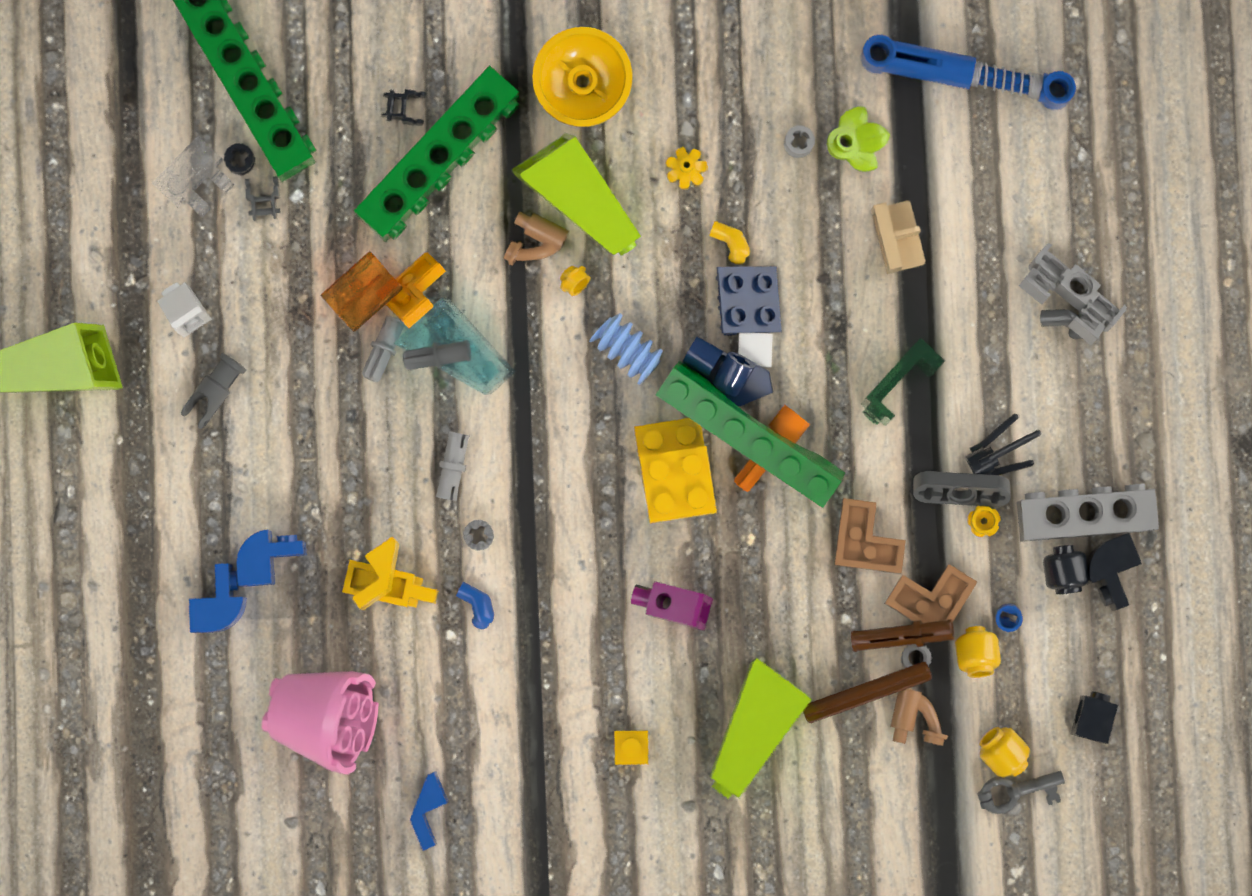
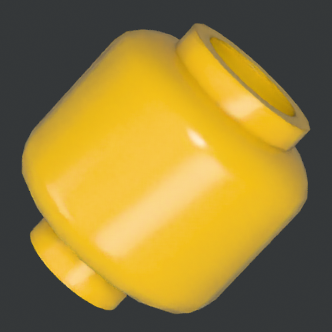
(978, 652)
(1004, 752)

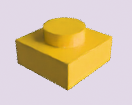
(631, 747)

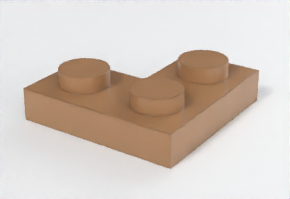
(859, 547)
(939, 604)

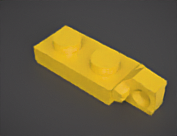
(405, 588)

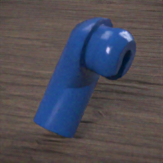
(480, 603)

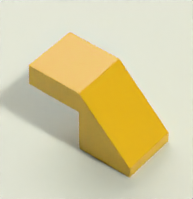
(383, 561)

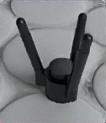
(985, 460)

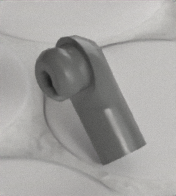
(1059, 317)

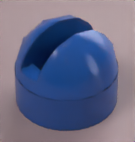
(1005, 623)

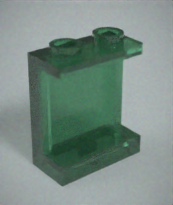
(920, 355)

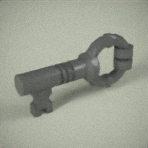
(1016, 790)

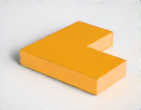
(410, 302)

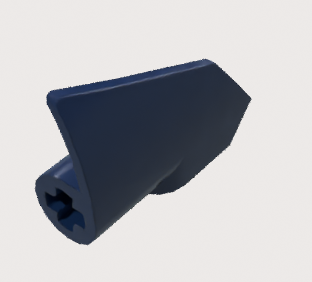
(729, 372)

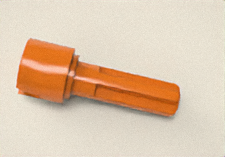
(786, 424)

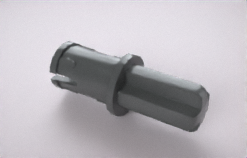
(437, 355)

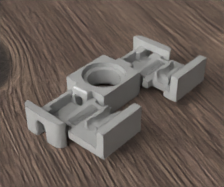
(1096, 311)

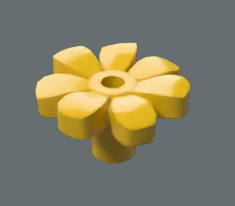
(683, 174)

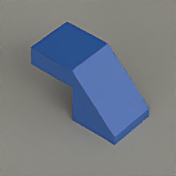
(431, 797)

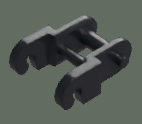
(404, 97)

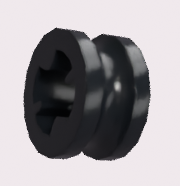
(229, 158)

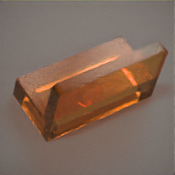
(361, 291)

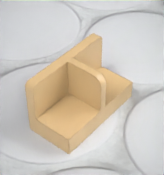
(898, 236)

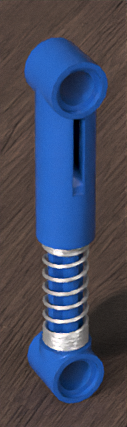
(963, 71)

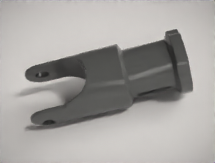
(215, 388)

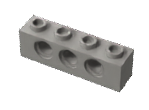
(1141, 514)

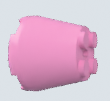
(323, 716)

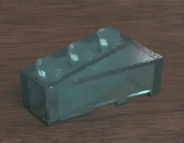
(449, 325)

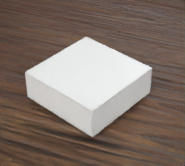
(756, 348)

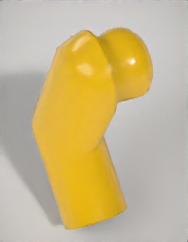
(735, 240)

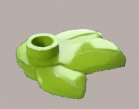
(862, 137)

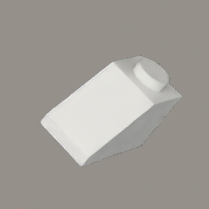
(183, 309)

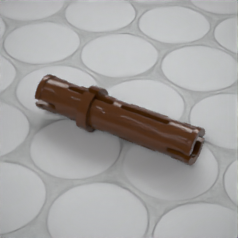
(916, 633)

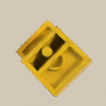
(675, 470)

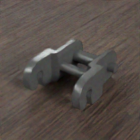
(265, 211)

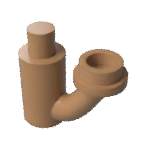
(540, 229)
(905, 713)

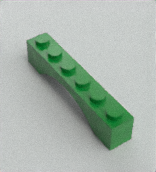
(786, 460)

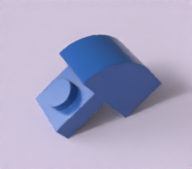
(257, 557)
(218, 613)

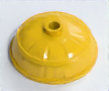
(578, 54)

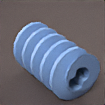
(627, 347)

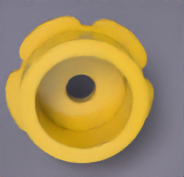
(574, 280)
(979, 529)

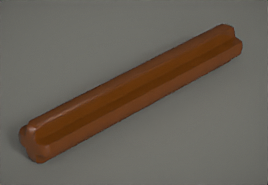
(867, 692)

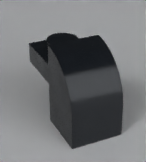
(1105, 564)

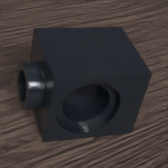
(1094, 717)

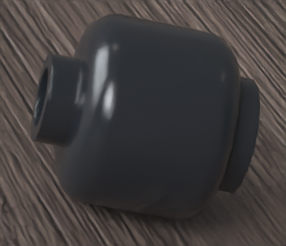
(1066, 570)

